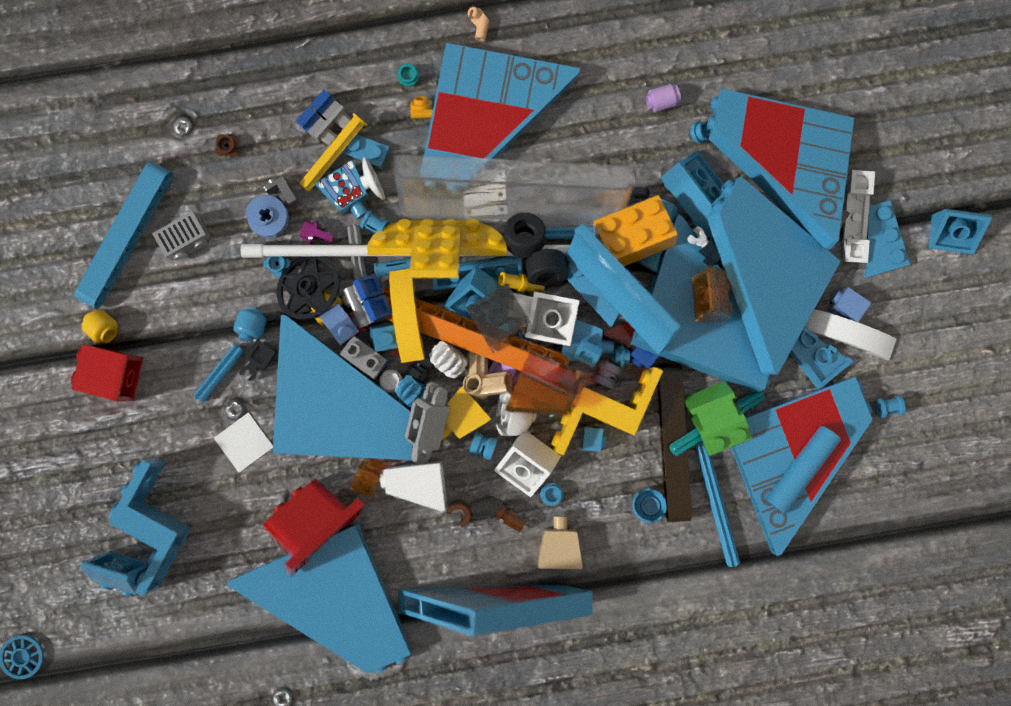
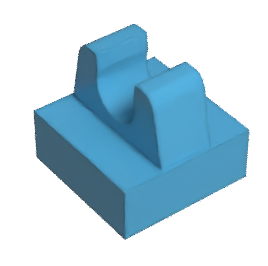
(588, 352)

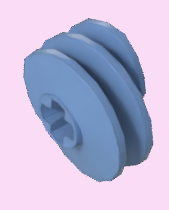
(259, 224)

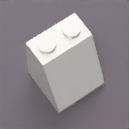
(417, 483)

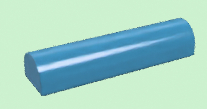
(492, 267)
(803, 469)

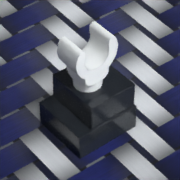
(709, 248)

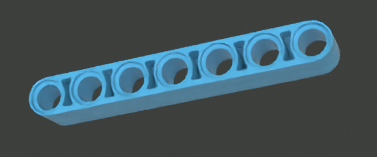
(123, 235)

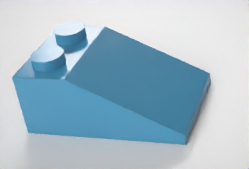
(115, 572)

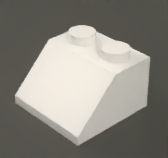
(553, 318)
(527, 463)

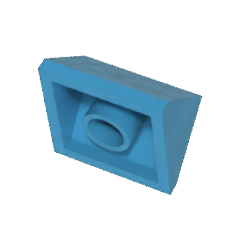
(957, 230)

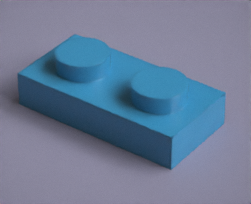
(364, 147)

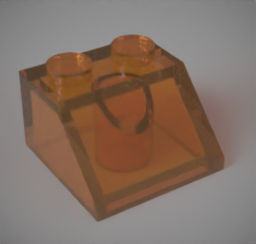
(711, 295)

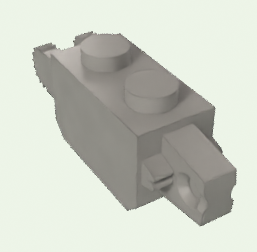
(427, 422)

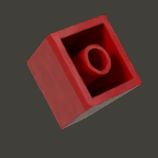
(106, 373)

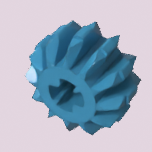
(410, 389)

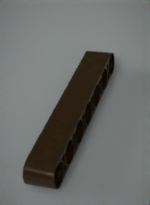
(672, 428)

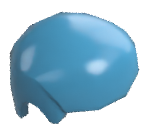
(649, 505)

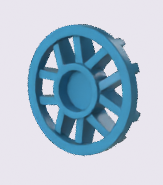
(21, 656)

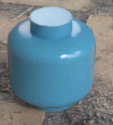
(249, 324)

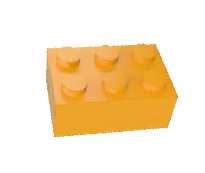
(636, 231)

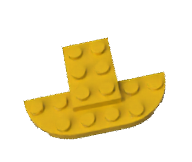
(437, 244)

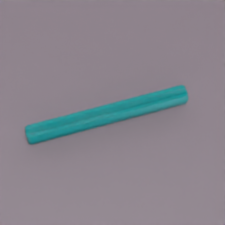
(693, 437)

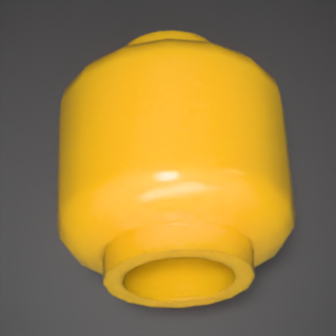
(99, 326)

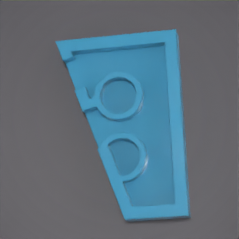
(886, 243)
(592, 295)
(818, 359)

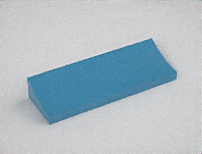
(622, 290)

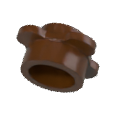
(222, 140)

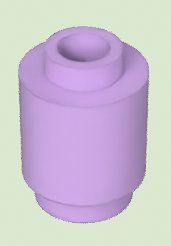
(663, 97)

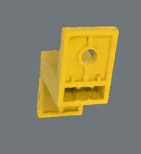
(608, 410)

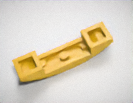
(405, 316)

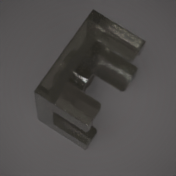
(499, 317)

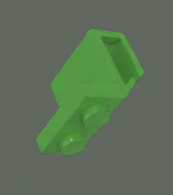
(717, 418)

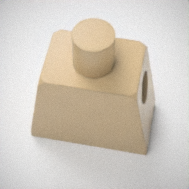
(559, 547)

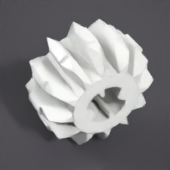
(448, 359)

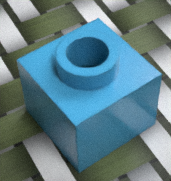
(593, 439)

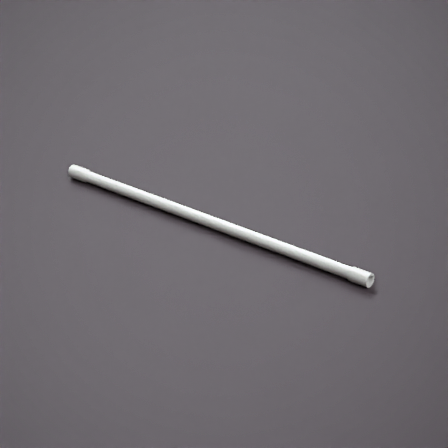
(262, 250)

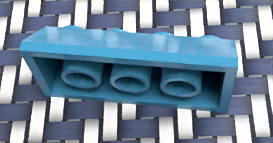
(695, 188)

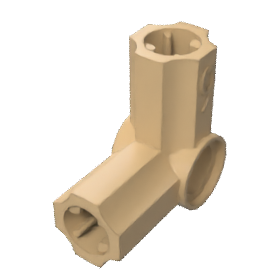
(488, 383)

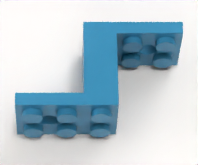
(149, 524)

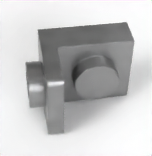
(286, 194)

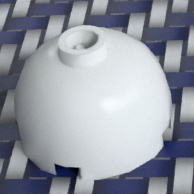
(512, 422)

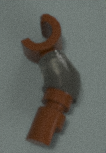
(487, 507)

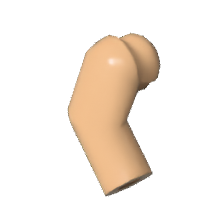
(480, 21)

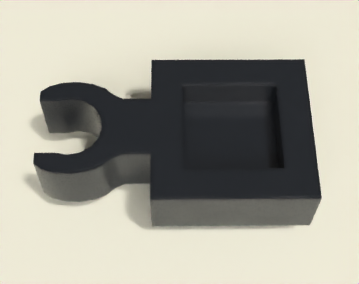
(259, 357)

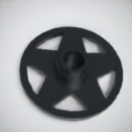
(308, 287)

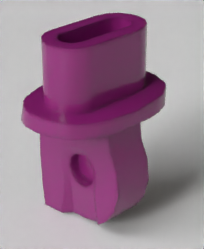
(310, 231)

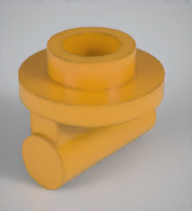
(421, 107)

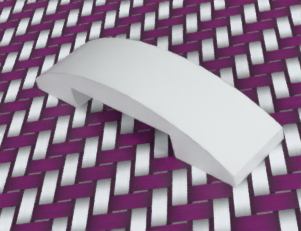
(854, 230)
(851, 333)

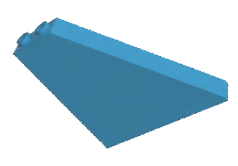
(771, 268)
(709, 347)
(331, 405)
(334, 601)

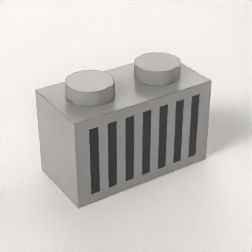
(182, 236)

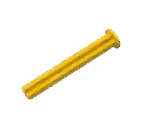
(332, 152)

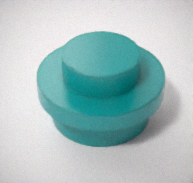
(408, 75)

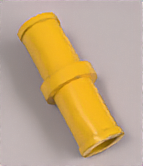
(519, 283)

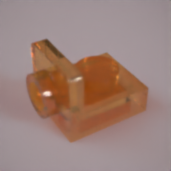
(367, 477)

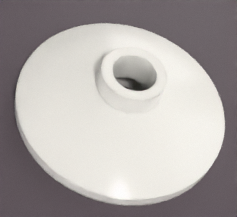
(370, 179)

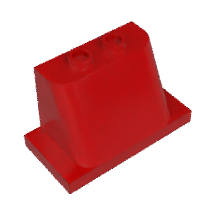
(309, 522)

